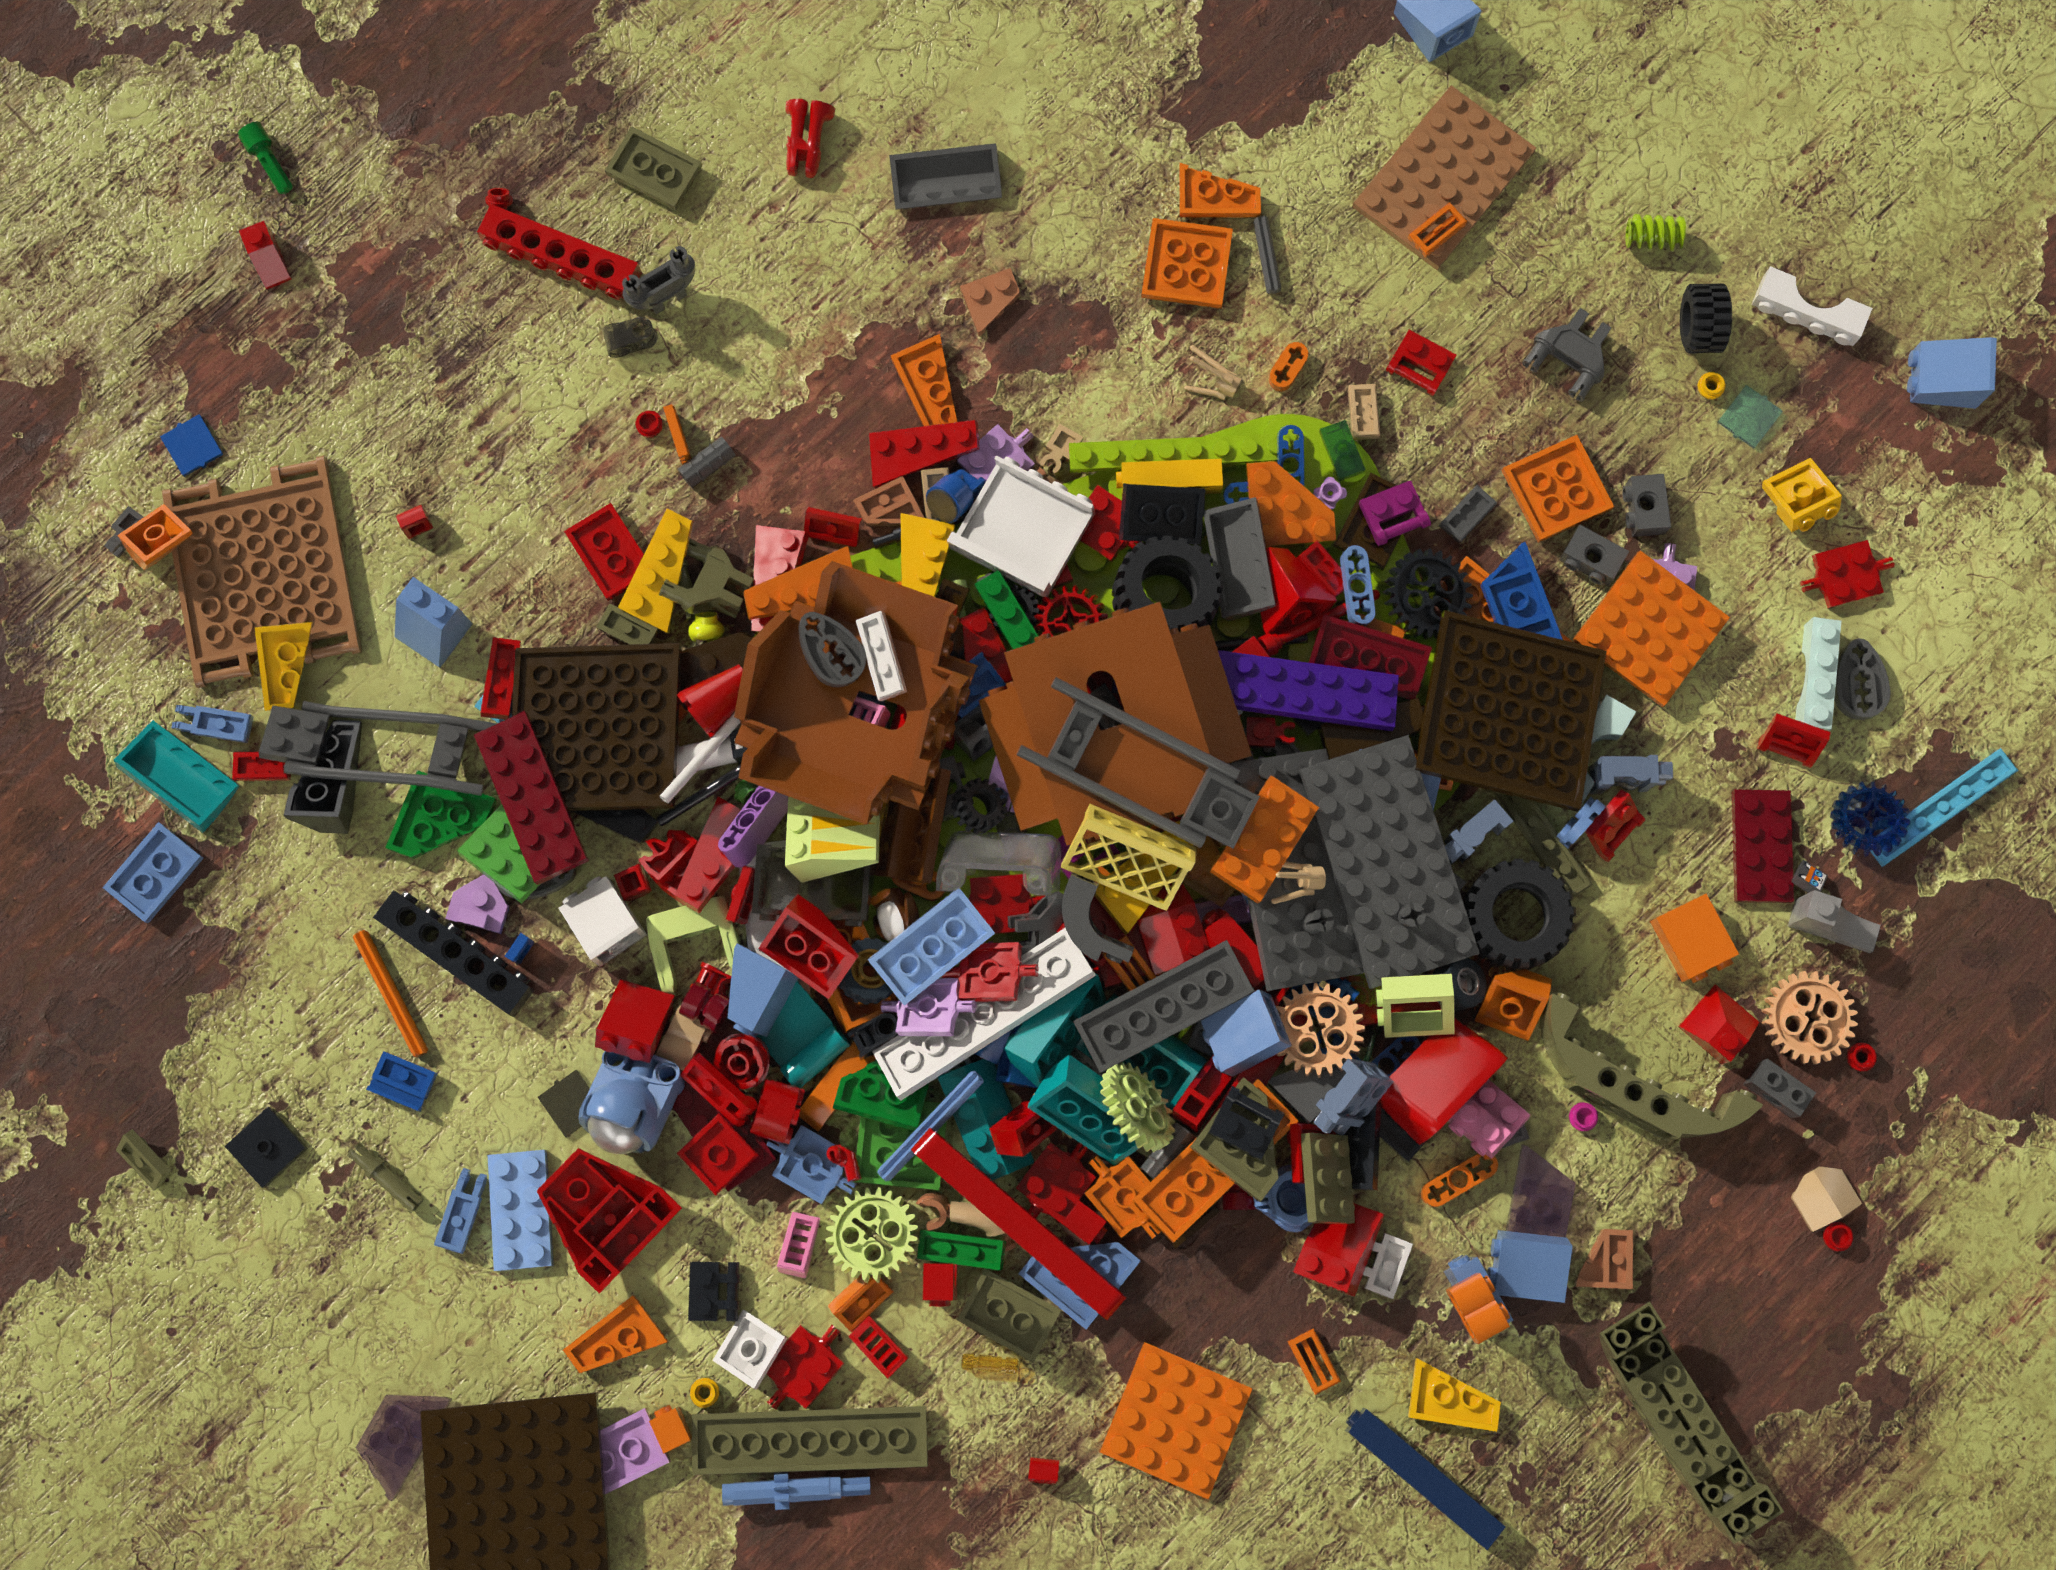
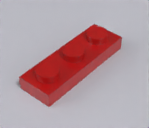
(499, 679)

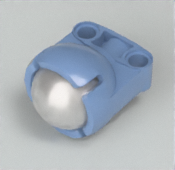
(630, 1103)

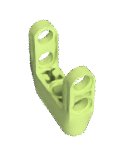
(683, 924)

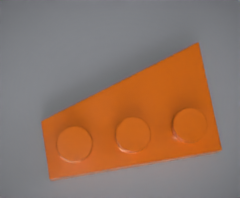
(1213, 196)
(616, 1336)

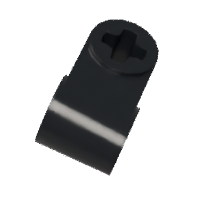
(872, 1034)

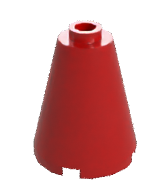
(713, 699)

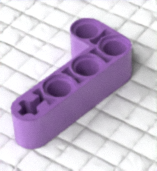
(753, 825)

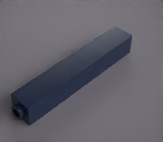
(1424, 1477)

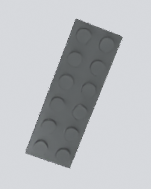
(1163, 1006)

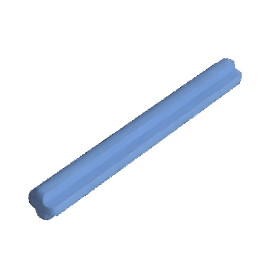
(934, 1120)

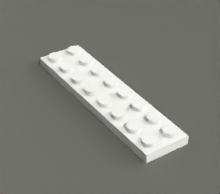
(917, 1060)

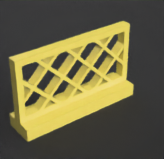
(1132, 836)

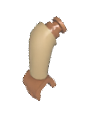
(962, 1213)

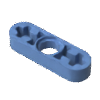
(1348, 567)

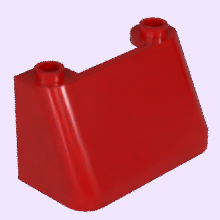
(1439, 1080)

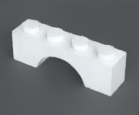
(1780, 296)

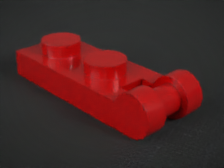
(718, 1090)

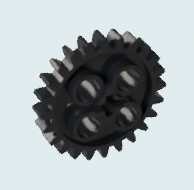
(1432, 570)

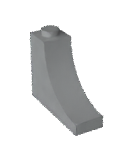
(1826, 918)

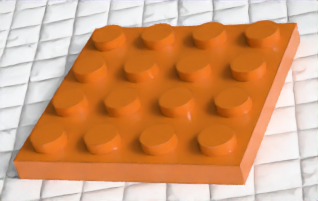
(1652, 628)
(1176, 1420)

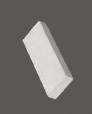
(881, 656)

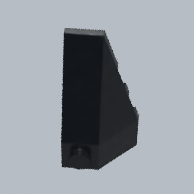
(328, 803)

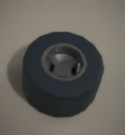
(1468, 983)

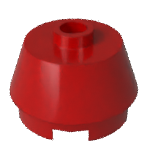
(742, 1060)

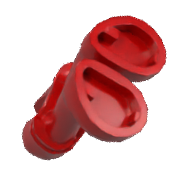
(797, 148)

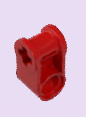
(714, 979)

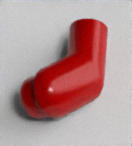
(847, 1159)

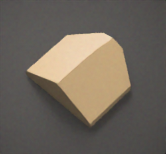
(1824, 1197)

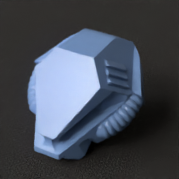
(1285, 1202)

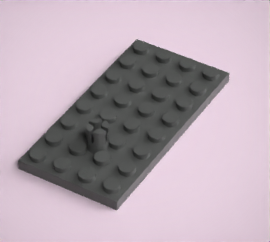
(1389, 861)
(1308, 935)

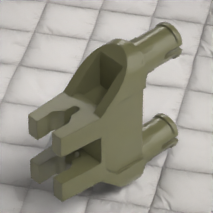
(710, 586)

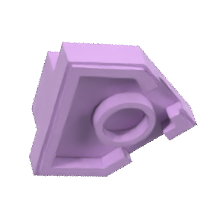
(479, 905)

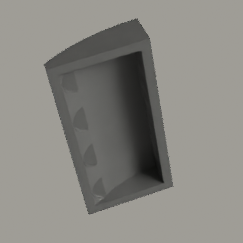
(945, 176)
(1241, 555)

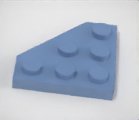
(1108, 1259)

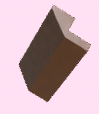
(912, 835)

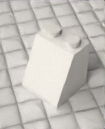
(601, 920)

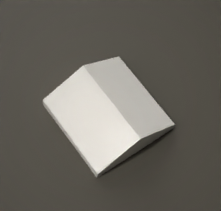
(750, 1349)

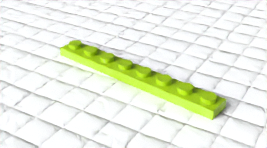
(1231, 449)

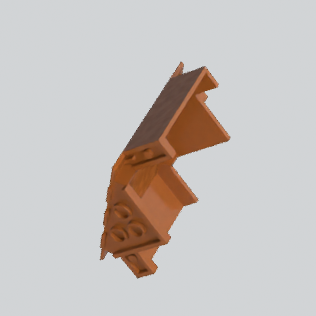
(1161, 678)
(802, 729)

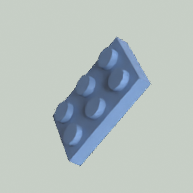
(153, 872)

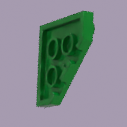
(436, 818)
(872, 1097)

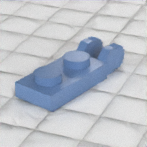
(215, 723)
(460, 1214)

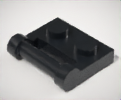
(1242, 1132)

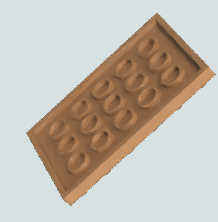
(1450, 157)

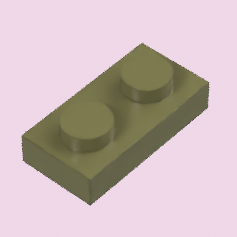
(626, 627)
(143, 1159)

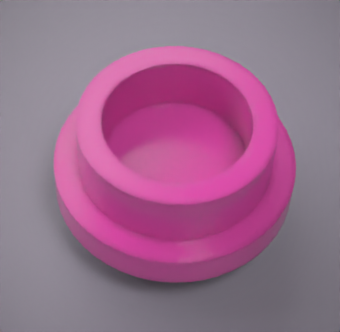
(1583, 1116)

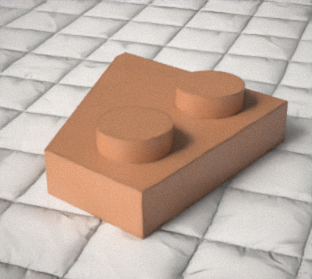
(989, 297)
(887, 503)
(1609, 1261)

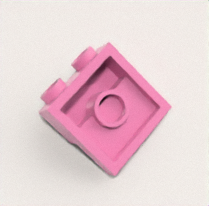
(1488, 1119)

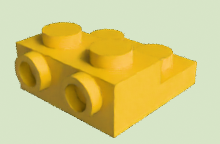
(1803, 495)

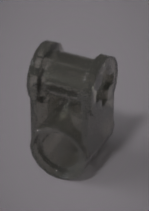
(627, 336)

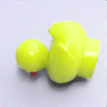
(706, 627)

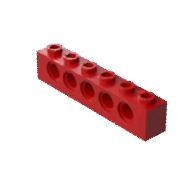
(499, 222)

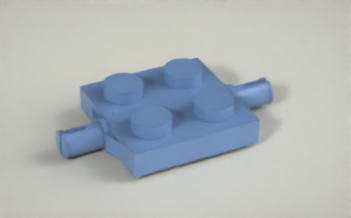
(806, 1166)

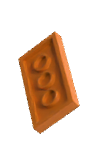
(1266, 840)

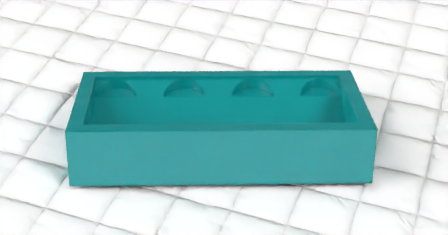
(176, 776)

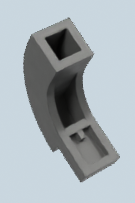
(1080, 926)

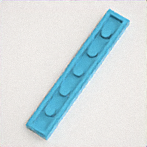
(1951, 801)

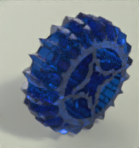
(1893, 818)

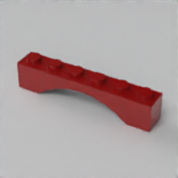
(1210, 1083)

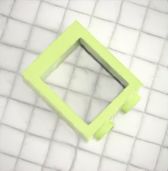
(1412, 990)

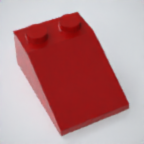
(809, 946)
(1339, 1252)

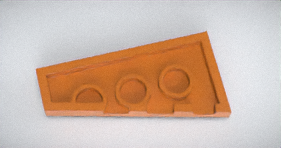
(926, 381)
(795, 585)

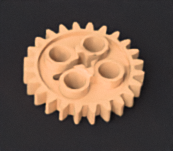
(1341, 1023)
(1833, 1029)

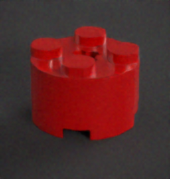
(777, 1111)

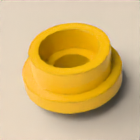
(1714, 378)
(695, 1392)

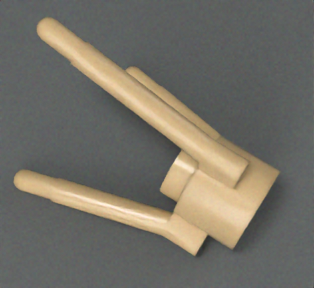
(1226, 383)
(1307, 877)

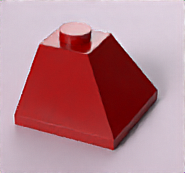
(1719, 1025)

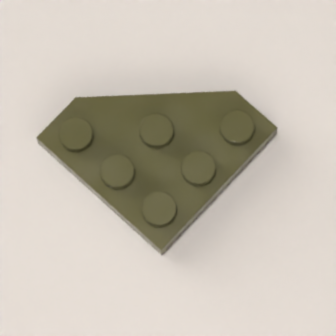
(1244, 1170)

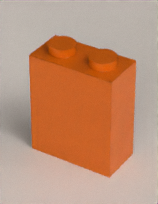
(1695, 939)

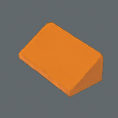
(859, 1301)

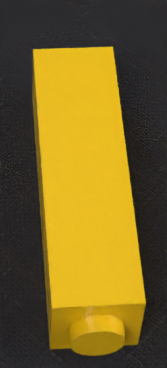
(1177, 473)

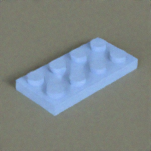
(931, 946)
(517, 1214)

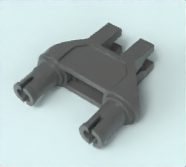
(661, 283)
(1573, 349)
(1040, 922)

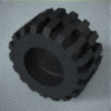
(1705, 318)

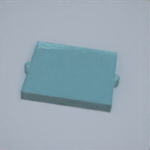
(1750, 416)

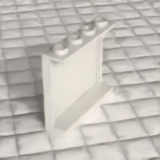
(1023, 526)

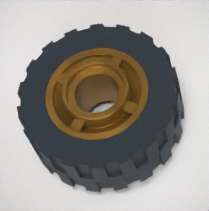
(856, 983)

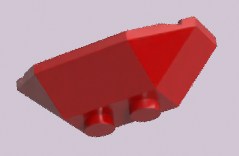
(1172, 934)

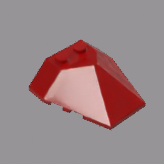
(604, 1214)

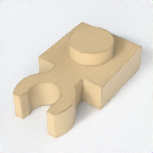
(1059, 447)

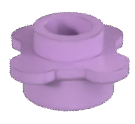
(1333, 486)

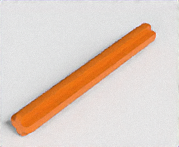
(390, 993)

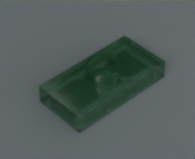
(1342, 450)

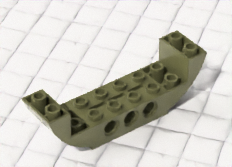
(1583, 1072)
(1686, 1426)

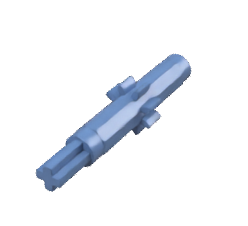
(786, 1490)

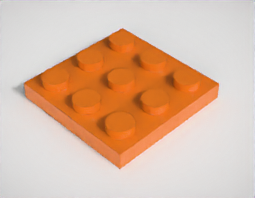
(1187, 263)
(1557, 488)

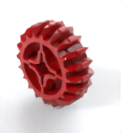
(1067, 599)

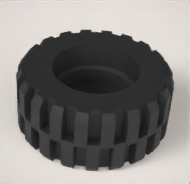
(1175, 560)
(1547, 891)

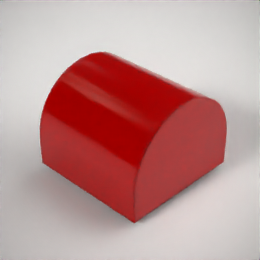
(414, 521)
(632, 883)
(1043, 1471)

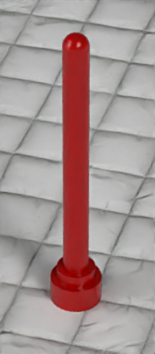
(1274, 642)

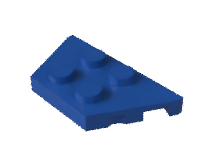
(1518, 596)

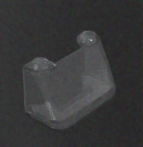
(1032, 853)

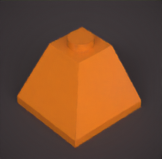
(154, 536)
(1515, 1002)

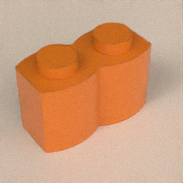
(1478, 1307)

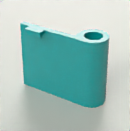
(803, 1038)

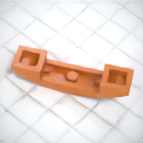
(819, 1105)

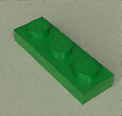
(1006, 610)
(961, 1249)

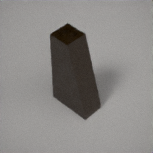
(1345, 739)

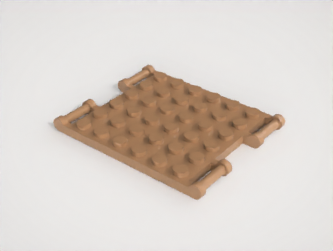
(261, 563)

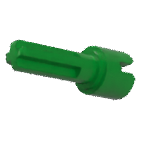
(258, 144)

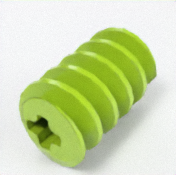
(1655, 231)

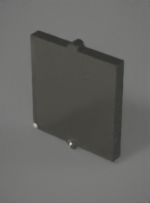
(564, 1102)

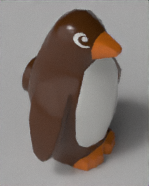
(894, 912)

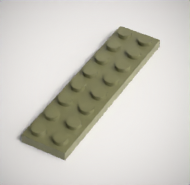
(809, 1440)

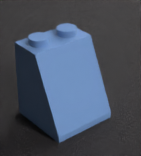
(1438, 24)
(1952, 372)
(429, 622)
(757, 991)

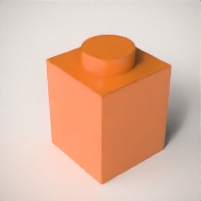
(670, 1428)

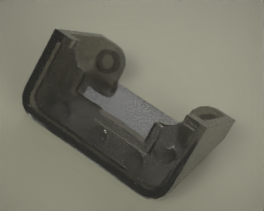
(839, 896)

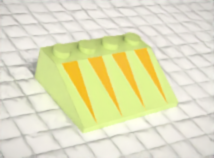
(826, 842)

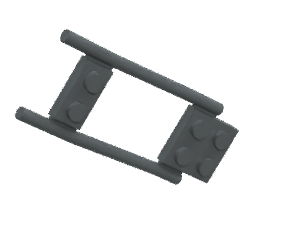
(299, 735)
(1217, 806)

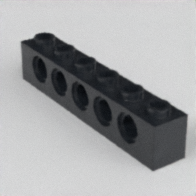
(393, 915)

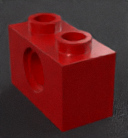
(1020, 1131)

